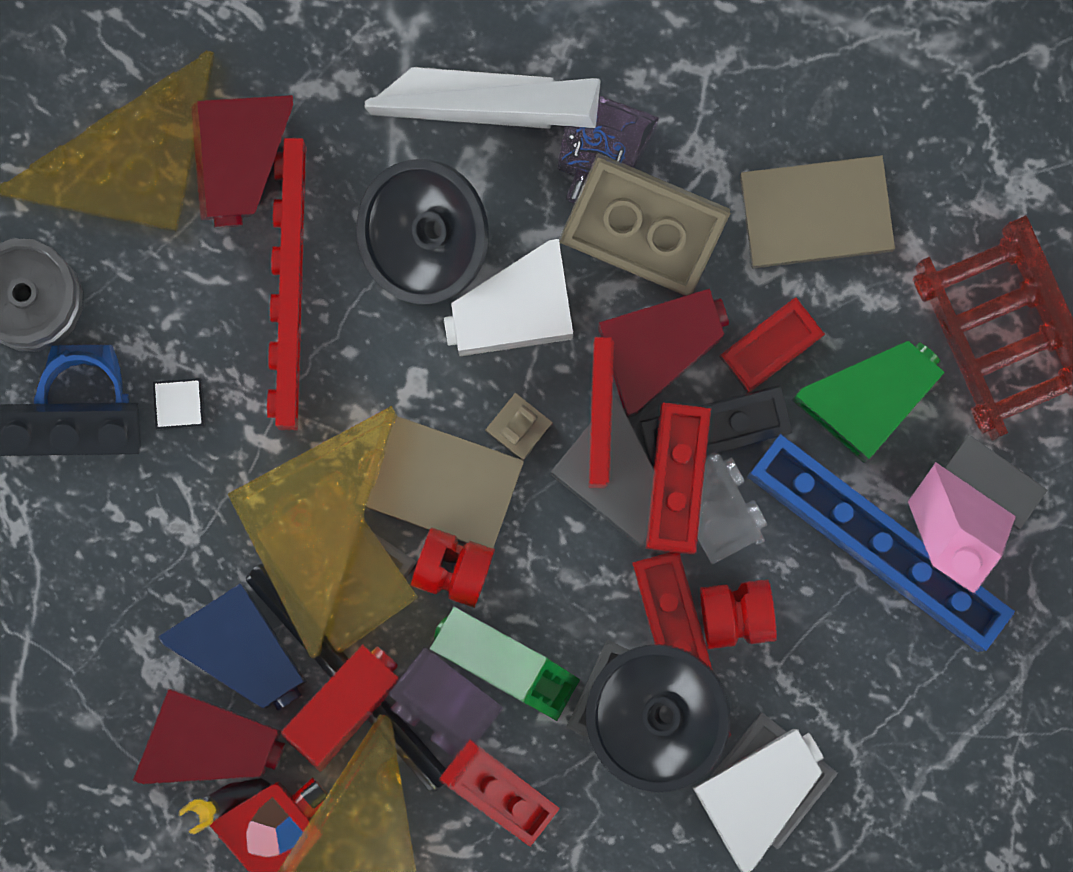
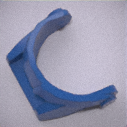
(66, 356)

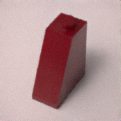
(235, 153)
(661, 345)
(206, 743)

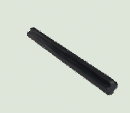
(407, 743)

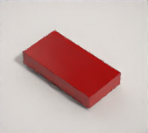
(772, 345)

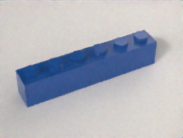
(877, 543)

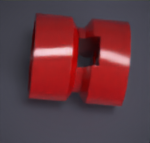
(469, 572)
(738, 614)

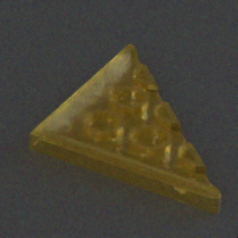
(130, 161)
(310, 517)
(362, 817)

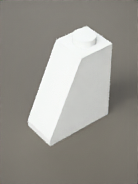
(515, 307)
(759, 794)

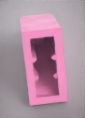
(959, 527)

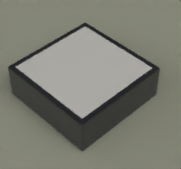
(178, 404)

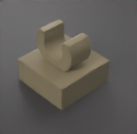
(518, 427)

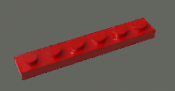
(287, 305)

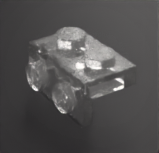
(725, 518)

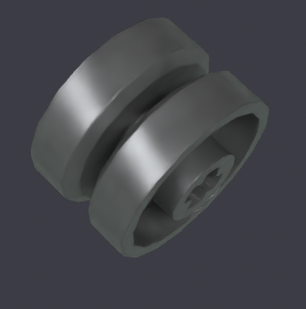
(54, 297)

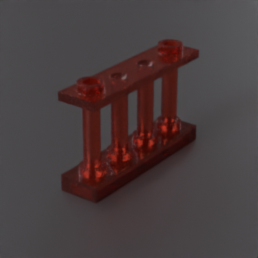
(1036, 290)

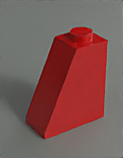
(341, 706)

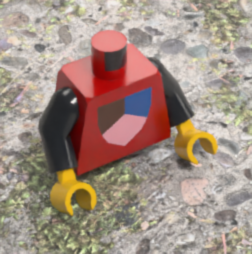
(258, 819)

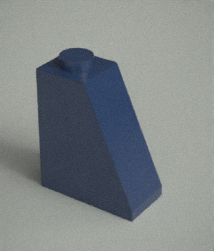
(238, 649)

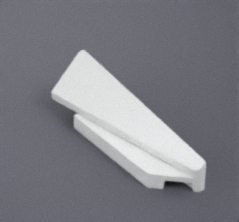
(489, 99)

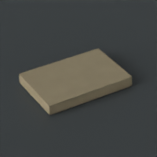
(817, 212)
(644, 225)
(444, 483)

